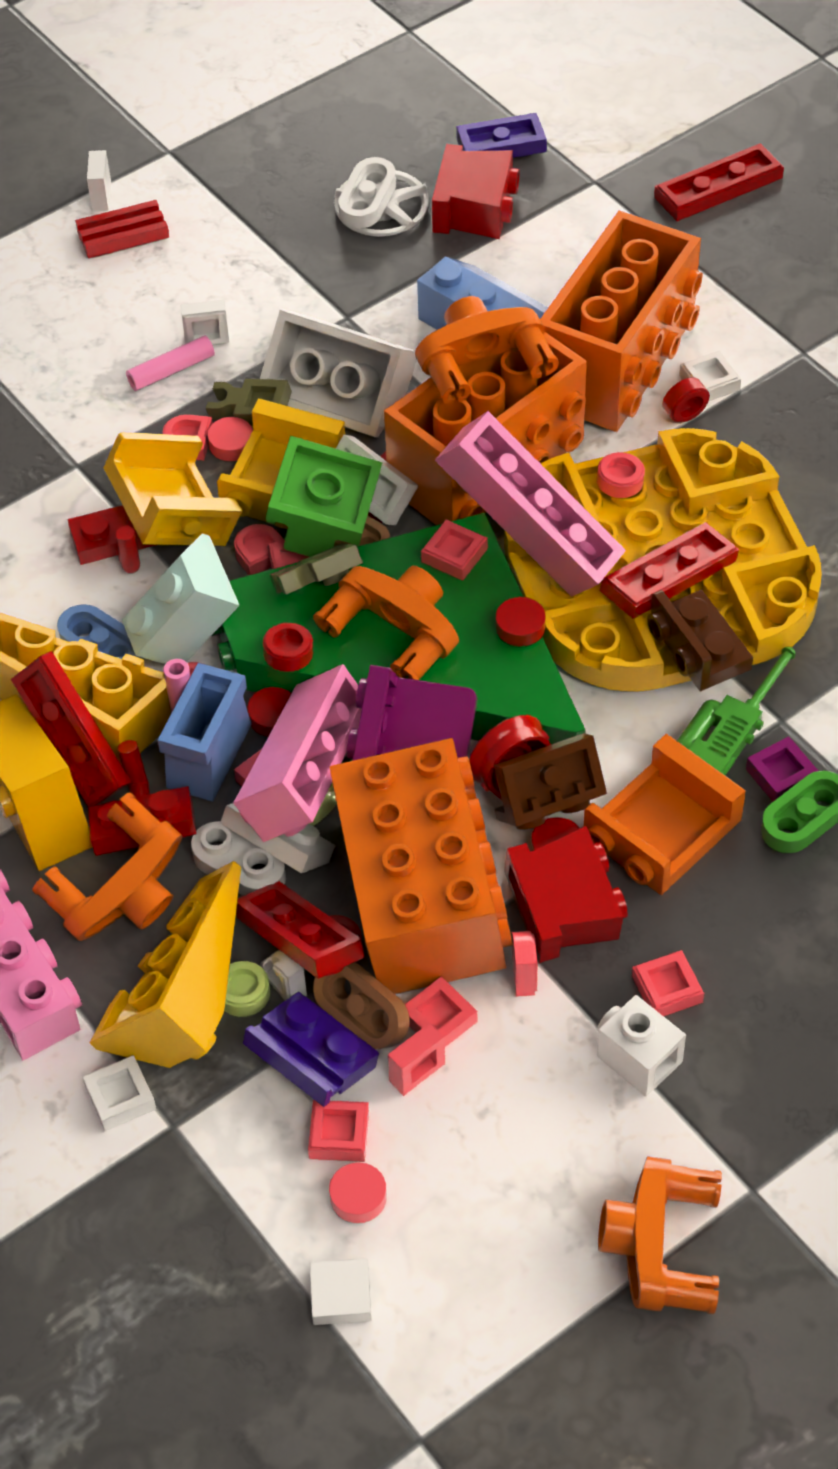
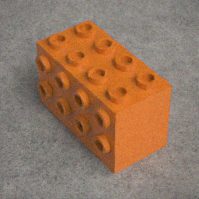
(627, 312)
(537, 412)
(421, 866)

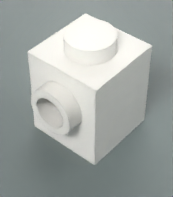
(640, 1044)

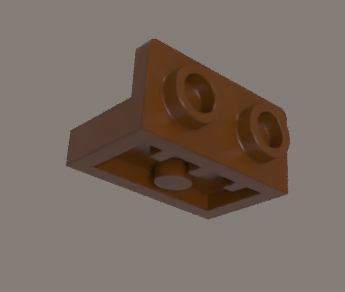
(698, 639)
(549, 781)

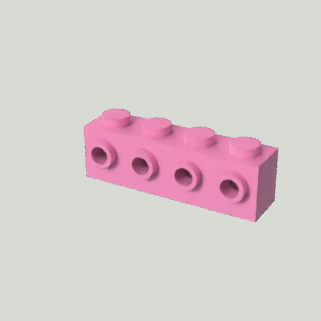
(530, 504)
(295, 760)
(33, 1001)

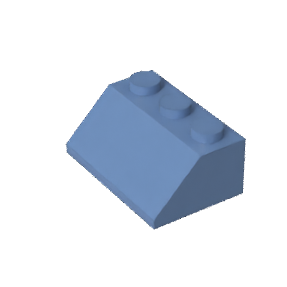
(455, 280)

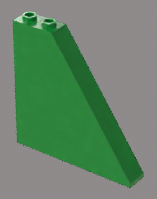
(503, 676)

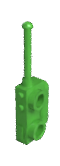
(733, 722)

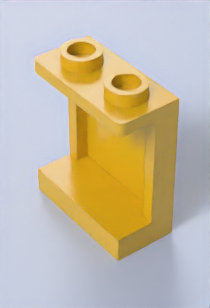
(263, 454)
(166, 491)

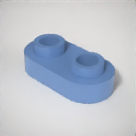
(101, 627)

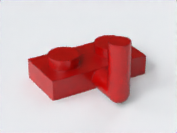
(165, 805)

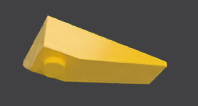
(183, 982)

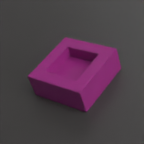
(779, 767)

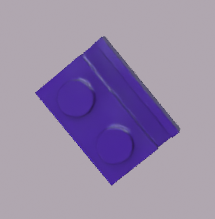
(311, 1048)

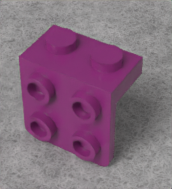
(408, 714)

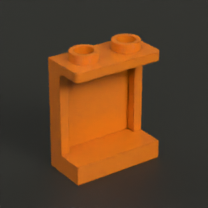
(667, 816)

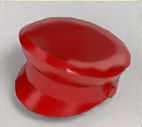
(503, 742)

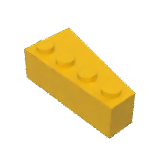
(119, 693)

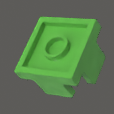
(322, 496)

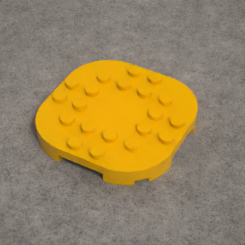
(687, 481)

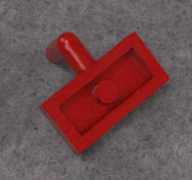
(105, 536)

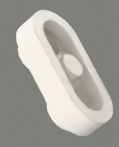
(363, 200)
(238, 849)

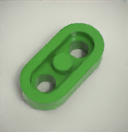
(801, 814)

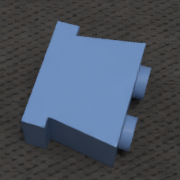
(205, 731)

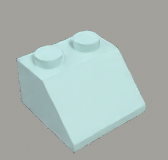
(182, 606)

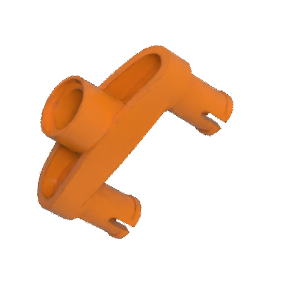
(477, 334)
(401, 602)
(131, 889)
(638, 1233)

